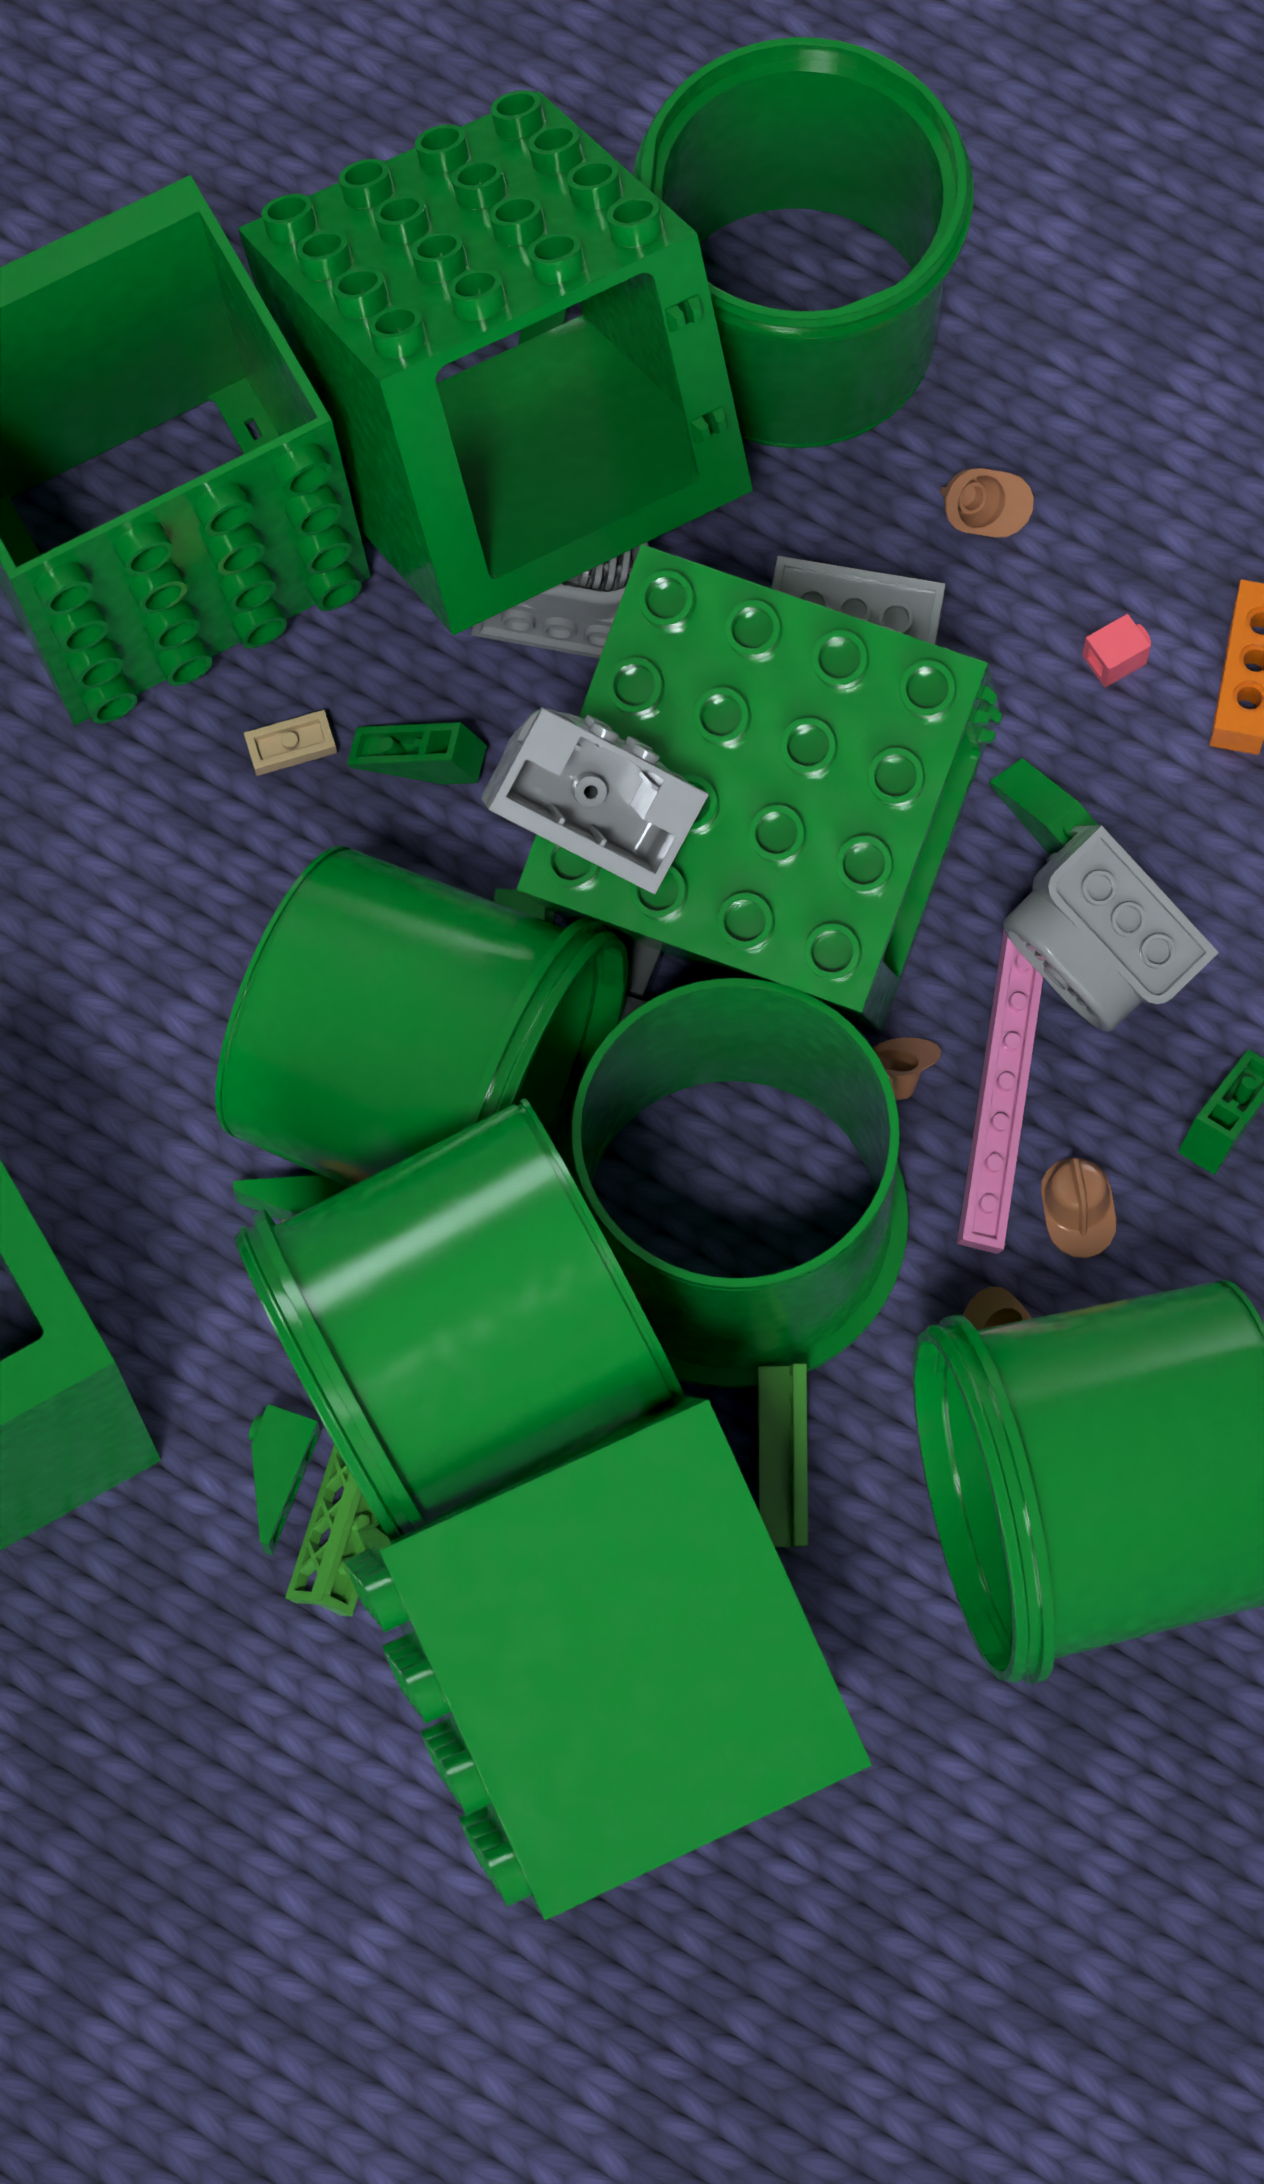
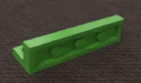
(783, 1453)
(332, 1585)

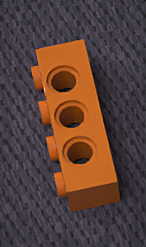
(1233, 725)

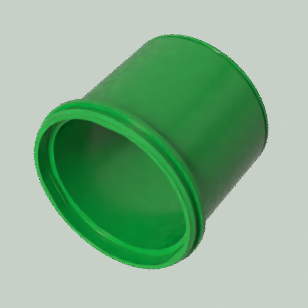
(834, 135)
(405, 1015)
(777, 1038)
(458, 1320)
(1096, 1470)

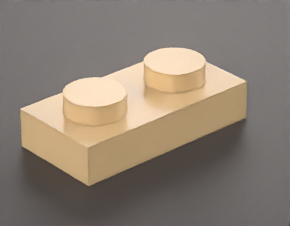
(290, 742)

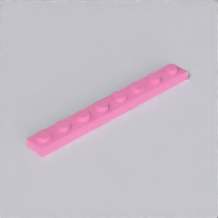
(1000, 1102)

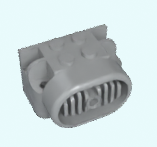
(880, 598)
(569, 616)
(625, 818)
(1105, 931)

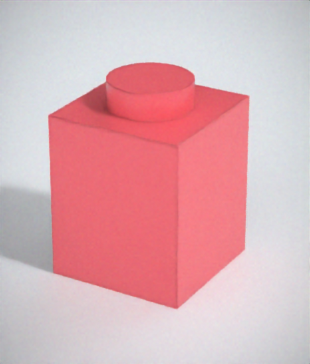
(1117, 650)

